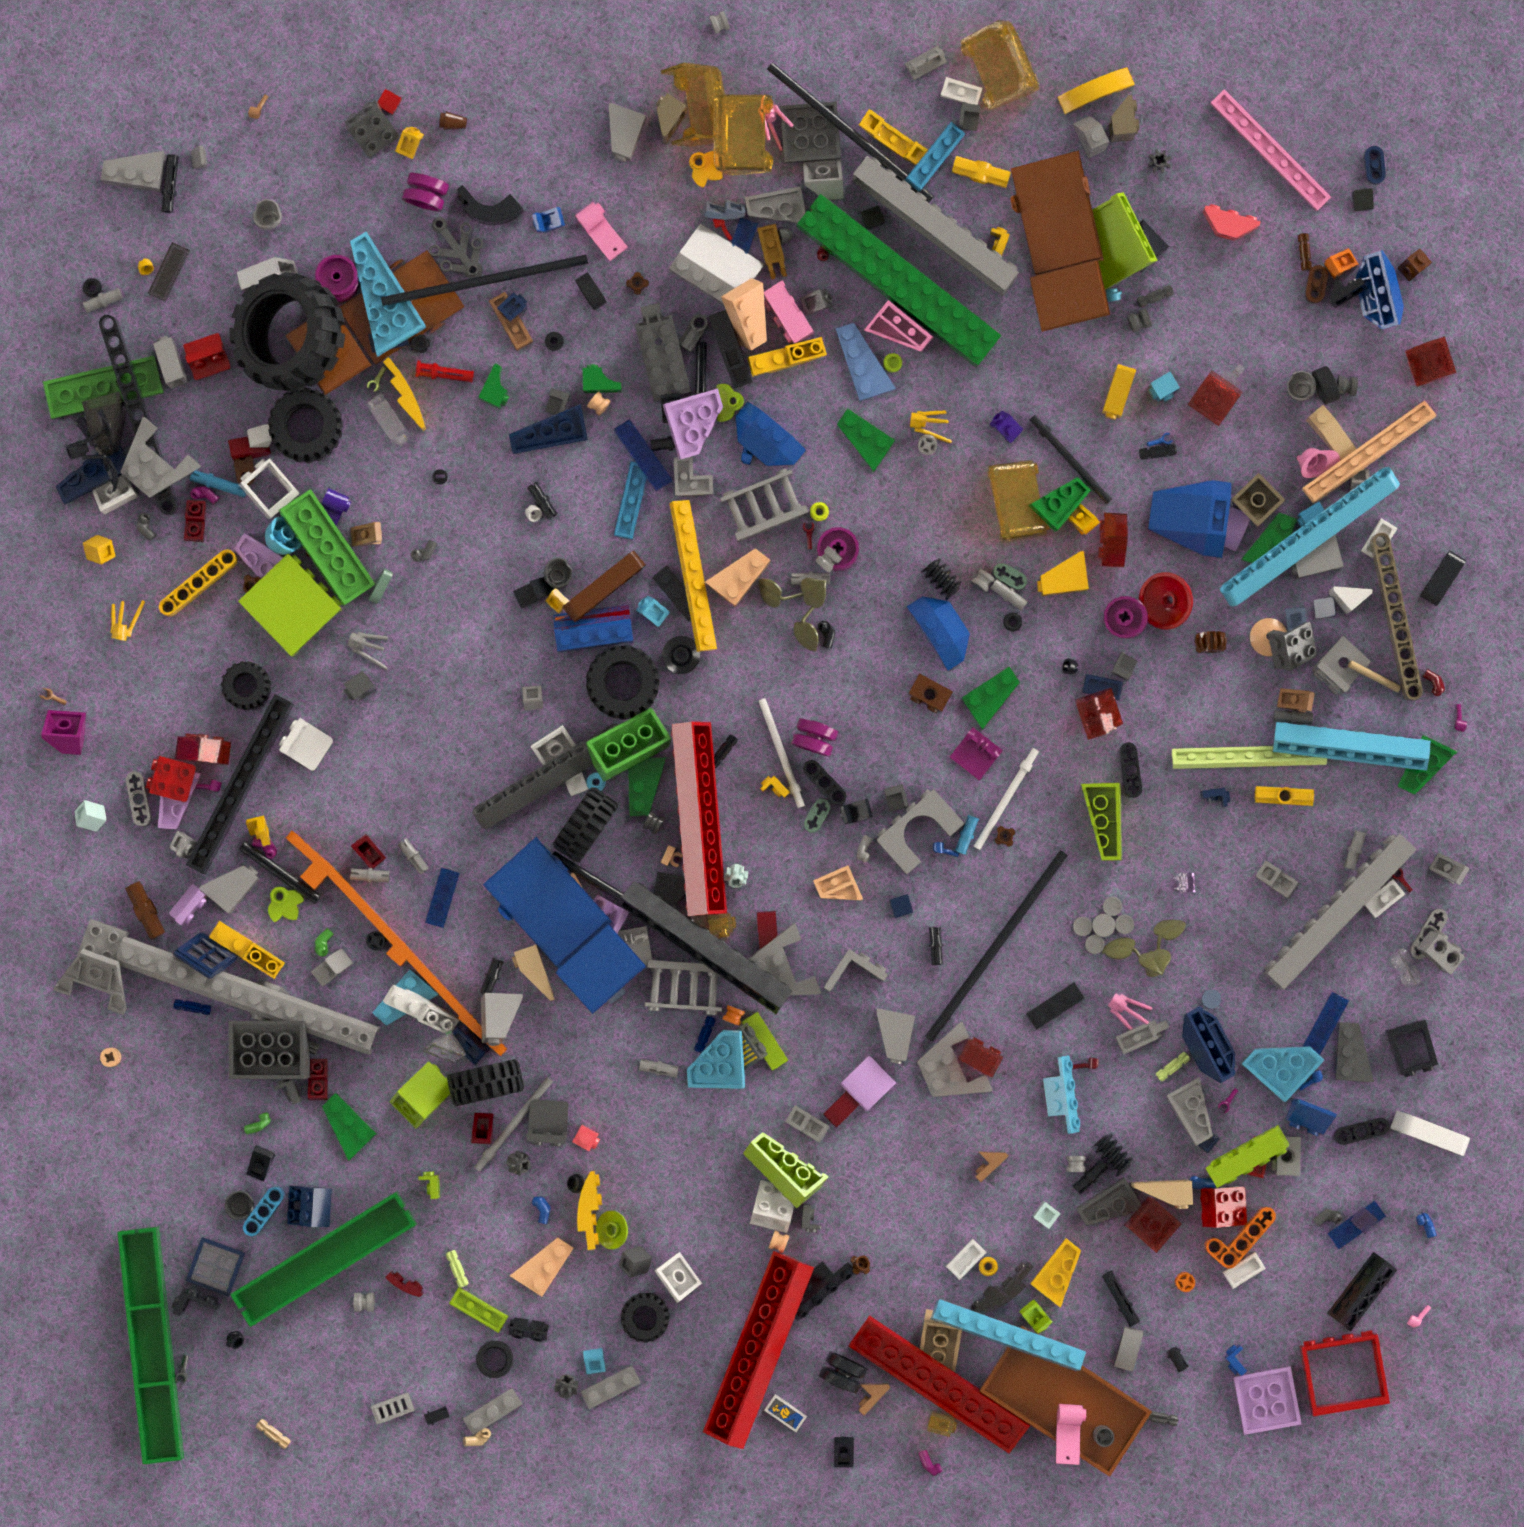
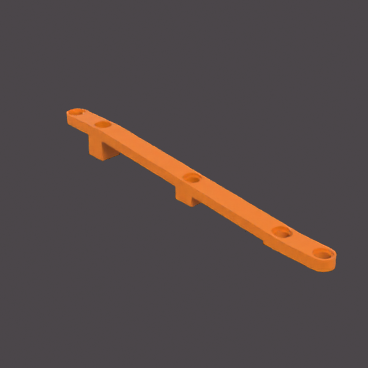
(399, 952)

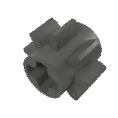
(1154, 160)
(518, 1163)
(566, 1386)

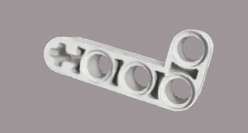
(1430, 1133)

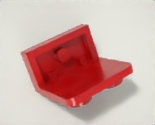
(171, 778)
(1223, 1207)

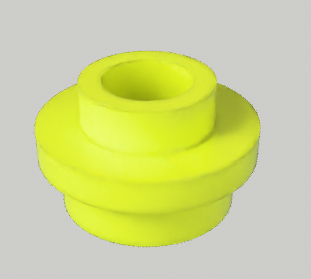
(814, 507)

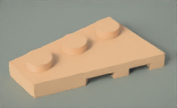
(543, 1267)

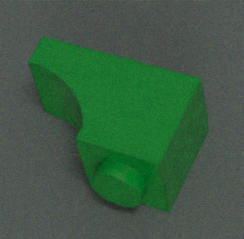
(596, 381)
(492, 391)

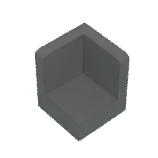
(969, 116)
(557, 402)
(1124, 666)
(896, 797)
(635, 1261)

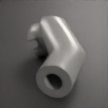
(862, 848)

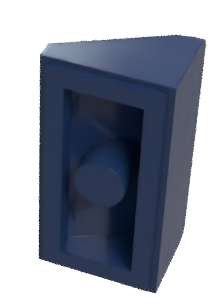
(471, 1043)

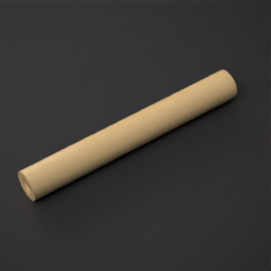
(1374, 676)

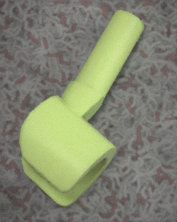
(377, 379)

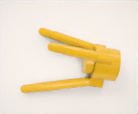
(920, 418)
(119, 630)

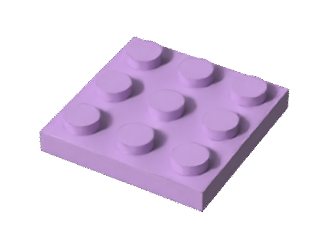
(1267, 1400)

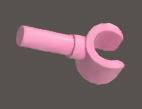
(1416, 1321)

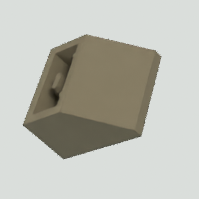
(1123, 123)

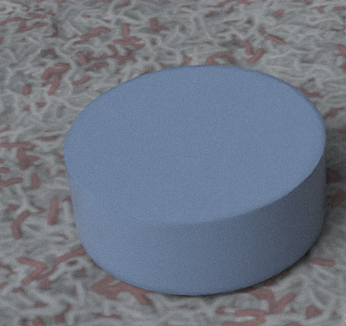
(1211, 999)

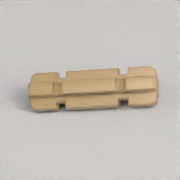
(273, 1433)

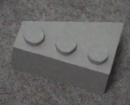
(136, 171)

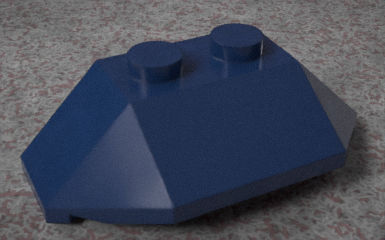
(1208, 1044)

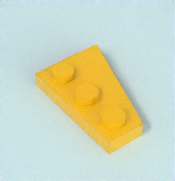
(1057, 1272)

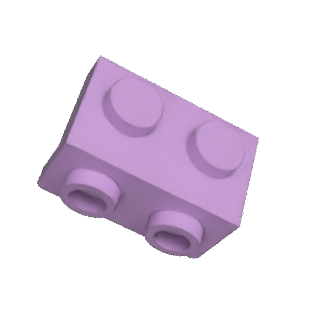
(188, 904)

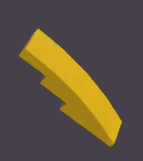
(407, 400)

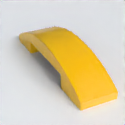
(1095, 89)
(892, 138)

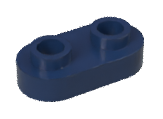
(1376, 165)

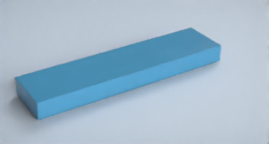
(935, 156)
(630, 502)

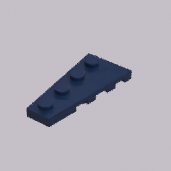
(553, 431)
(89, 477)

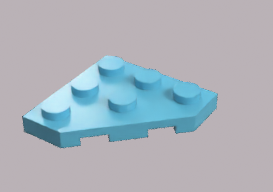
(720, 1063)
(1283, 1068)

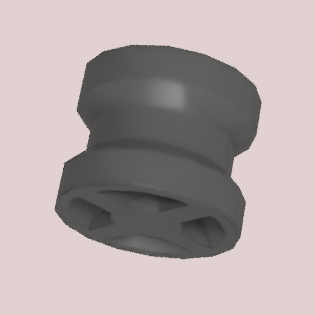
(653, 822)

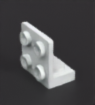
(771, 1208)

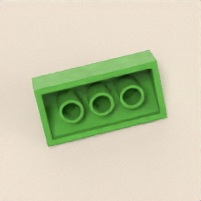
(628, 744)

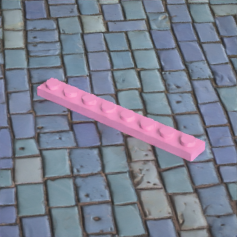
(1270, 150)

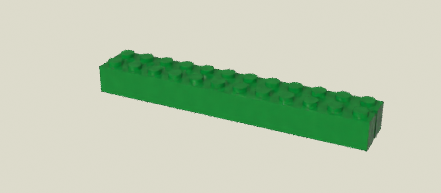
(898, 280)
(150, 1345)

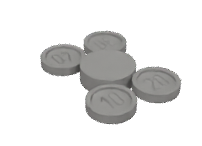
(1103, 925)

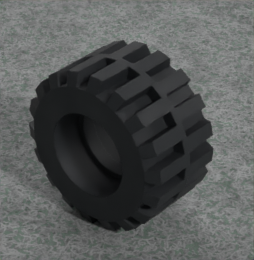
(234, 673)
(632, 1329)

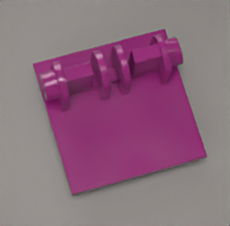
(976, 753)

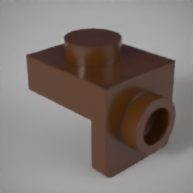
(1414, 264)

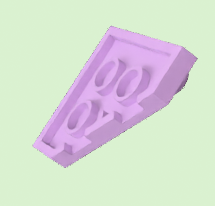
(692, 421)

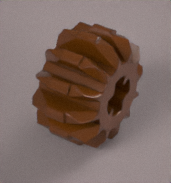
(1210, 642)

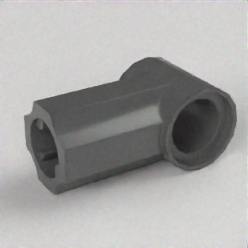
(692, 334)

